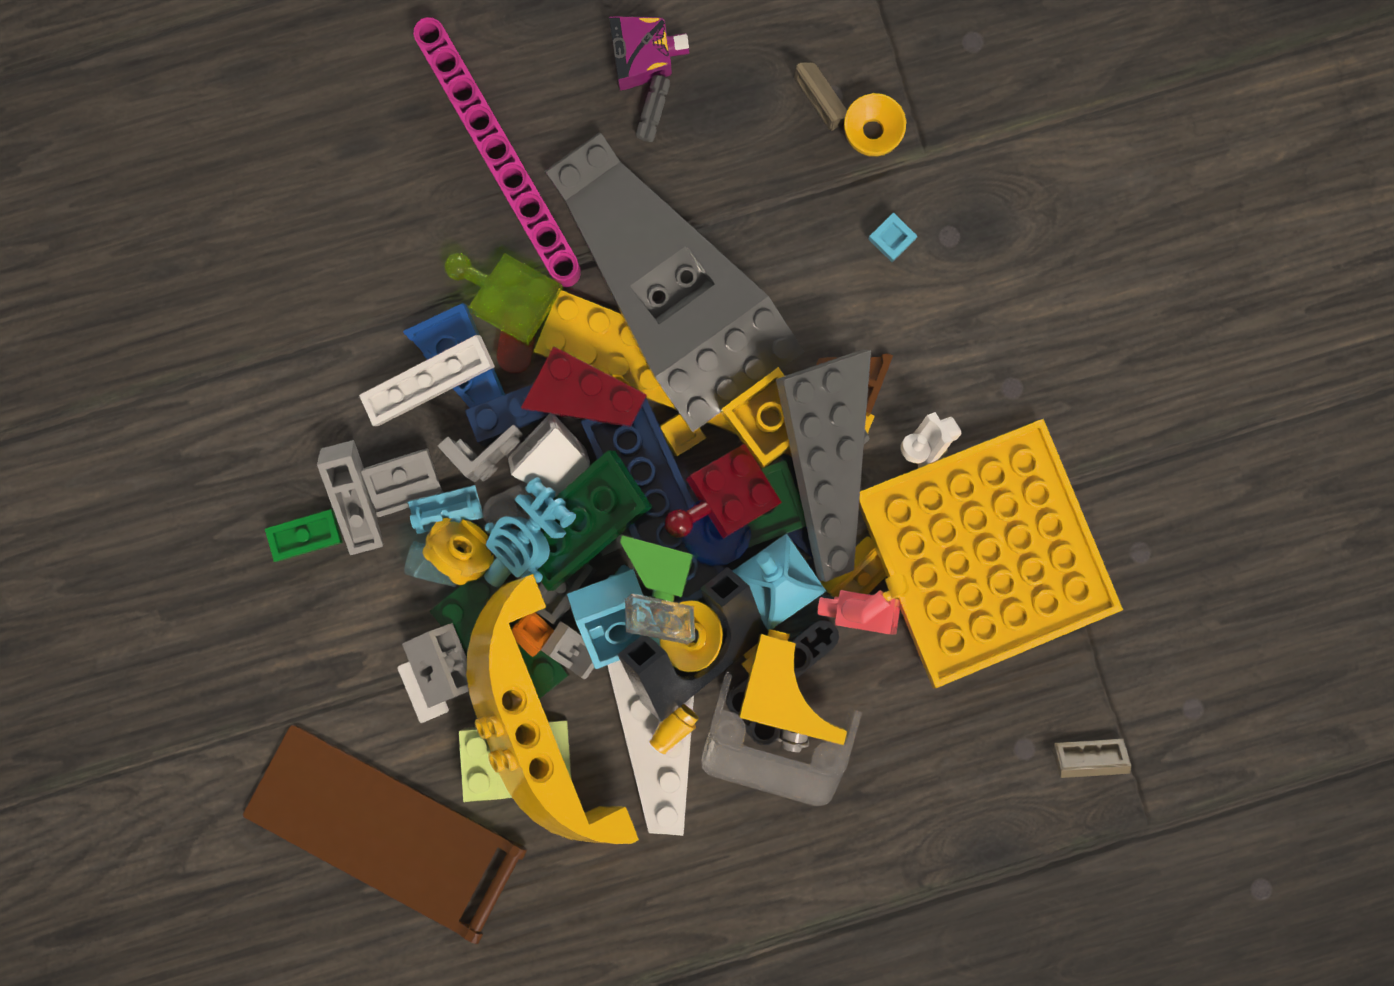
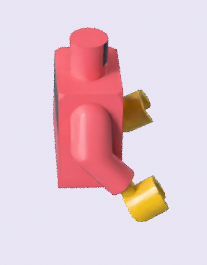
(865, 611)

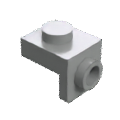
(569, 650)

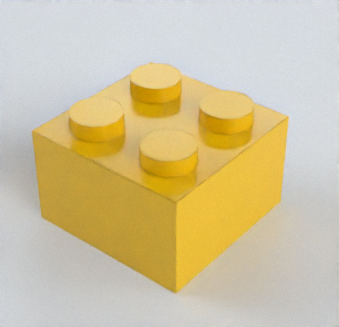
(759, 419)

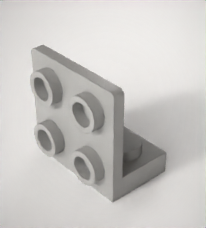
(481, 466)

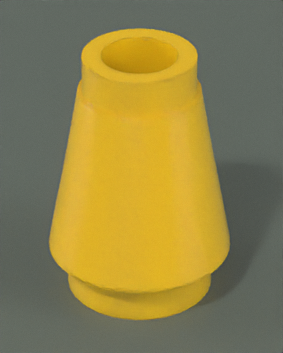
(674, 729)

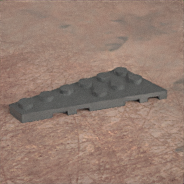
(826, 433)

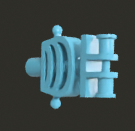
(529, 546)

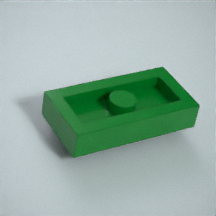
(303, 535)

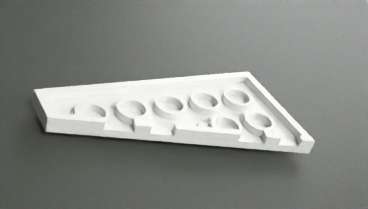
(658, 776)

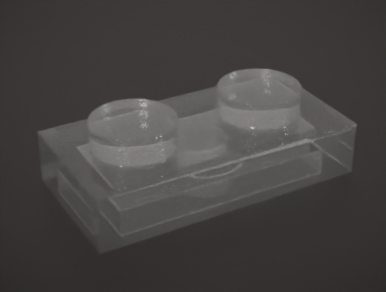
(659, 619)

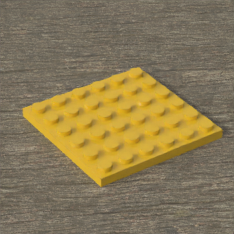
(989, 553)

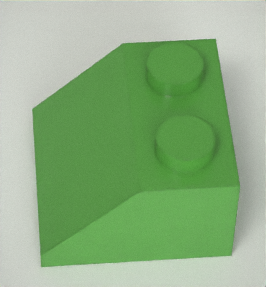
(659, 567)

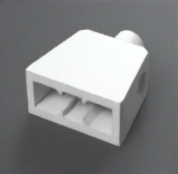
(551, 455)

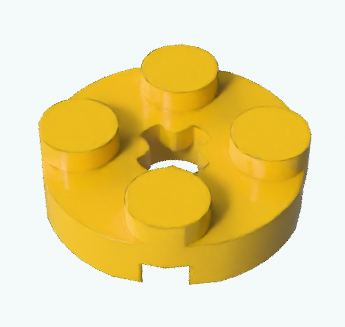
(458, 566)

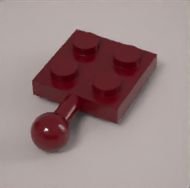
(729, 492)

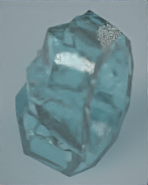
(421, 568)

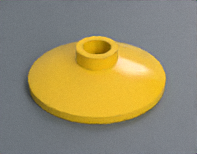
(697, 654)

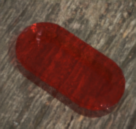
(514, 354)

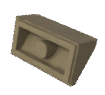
(820, 94)

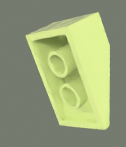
(480, 779)

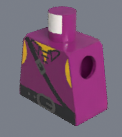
(644, 49)

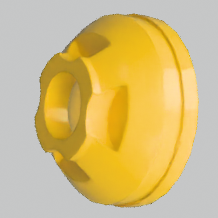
(877, 109)

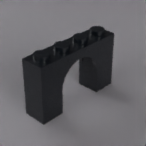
(666, 688)

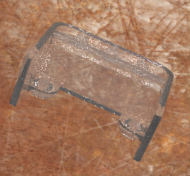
(810, 783)

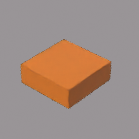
(532, 633)

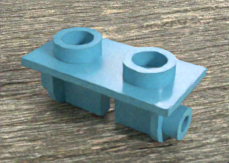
(454, 504)

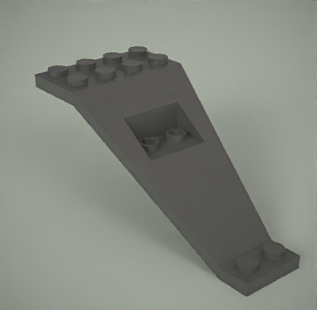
(705, 334)

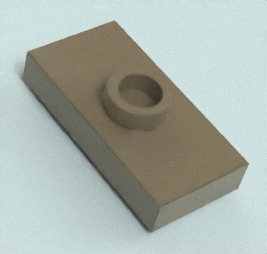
(1092, 758)

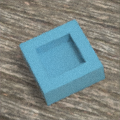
(892, 237)

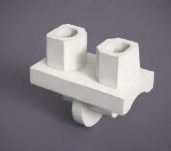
(930, 440)

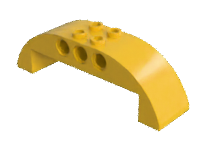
(518, 728)

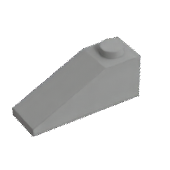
(348, 494)

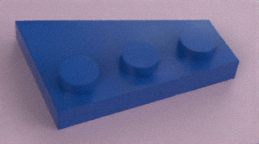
(446, 332)

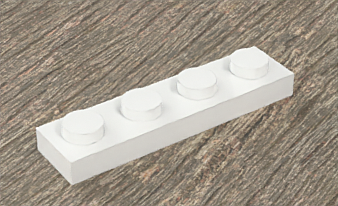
(427, 380)

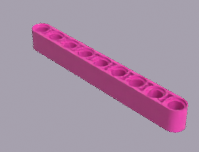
(489, 138)

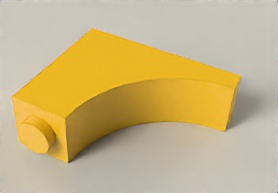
(774, 695)

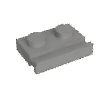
(400, 481)

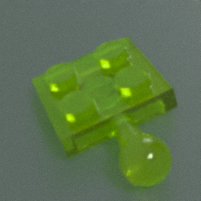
(511, 297)

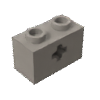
(438, 664)

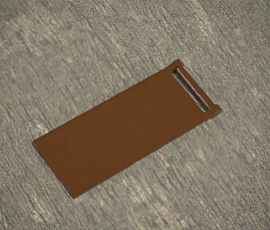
(381, 831)

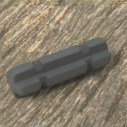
(653, 108)

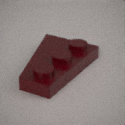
(582, 391)

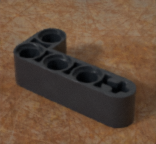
(822, 650)

